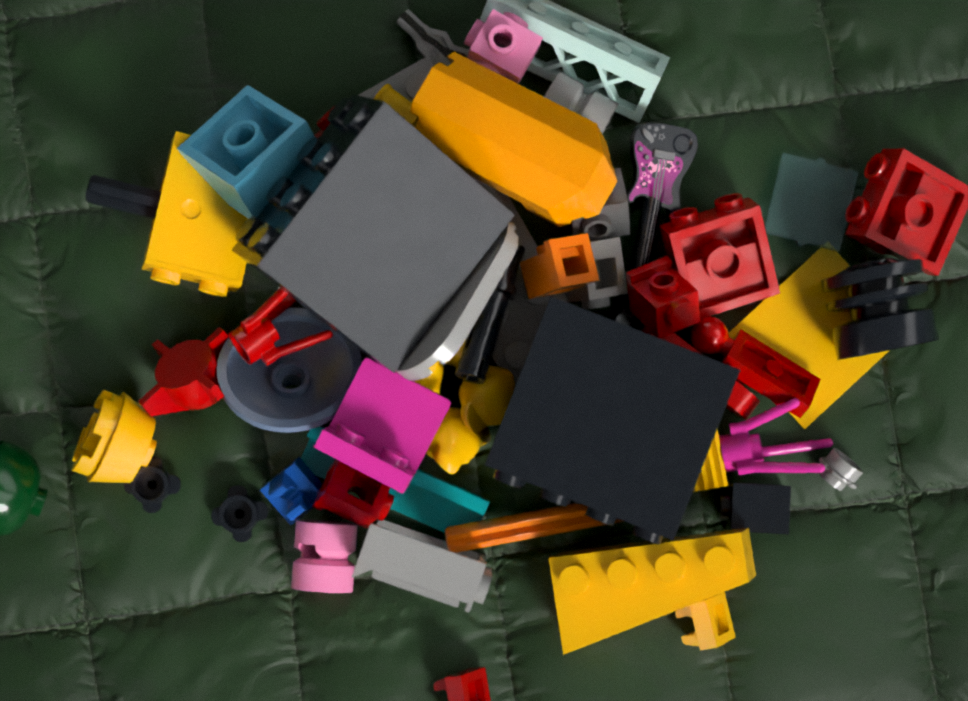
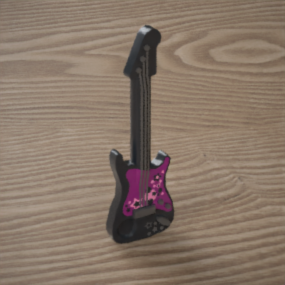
(659, 162)

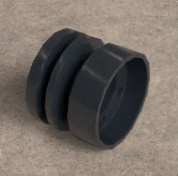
(879, 308)

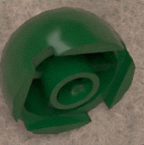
(18, 487)

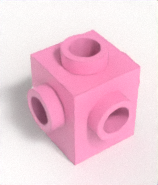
(503, 44)

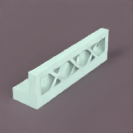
(591, 43)

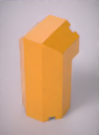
(515, 140)

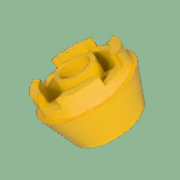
(115, 440)

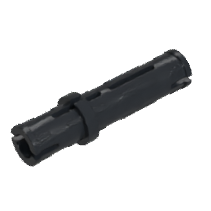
(484, 334)

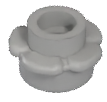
(840, 470)

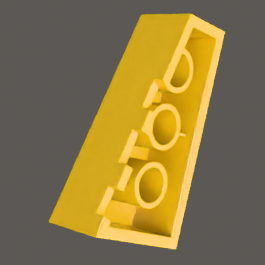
(633, 583)

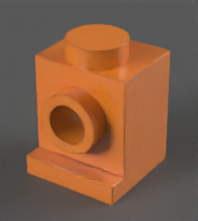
(560, 267)

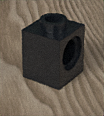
(756, 507)

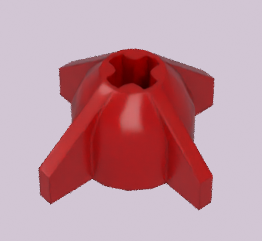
(185, 376)

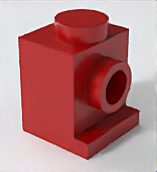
(662, 297)
(373, 495)

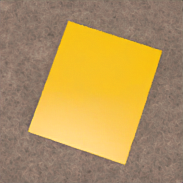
(801, 328)

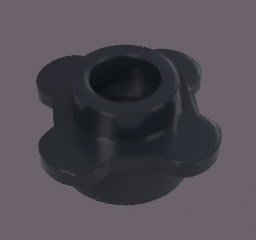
(153, 498)
(226, 513)

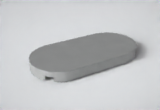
(459, 315)

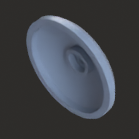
(320, 371)

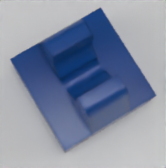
(293, 490)

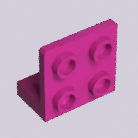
(384, 425)

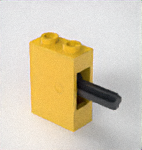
(189, 228)

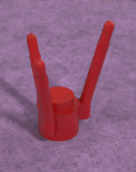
(257, 334)

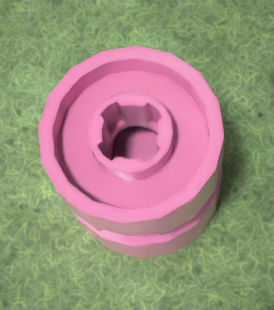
(324, 556)

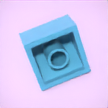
(247, 149)

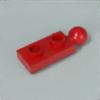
(758, 364)

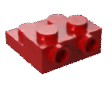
(908, 209)
(722, 253)

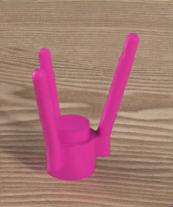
(745, 452)

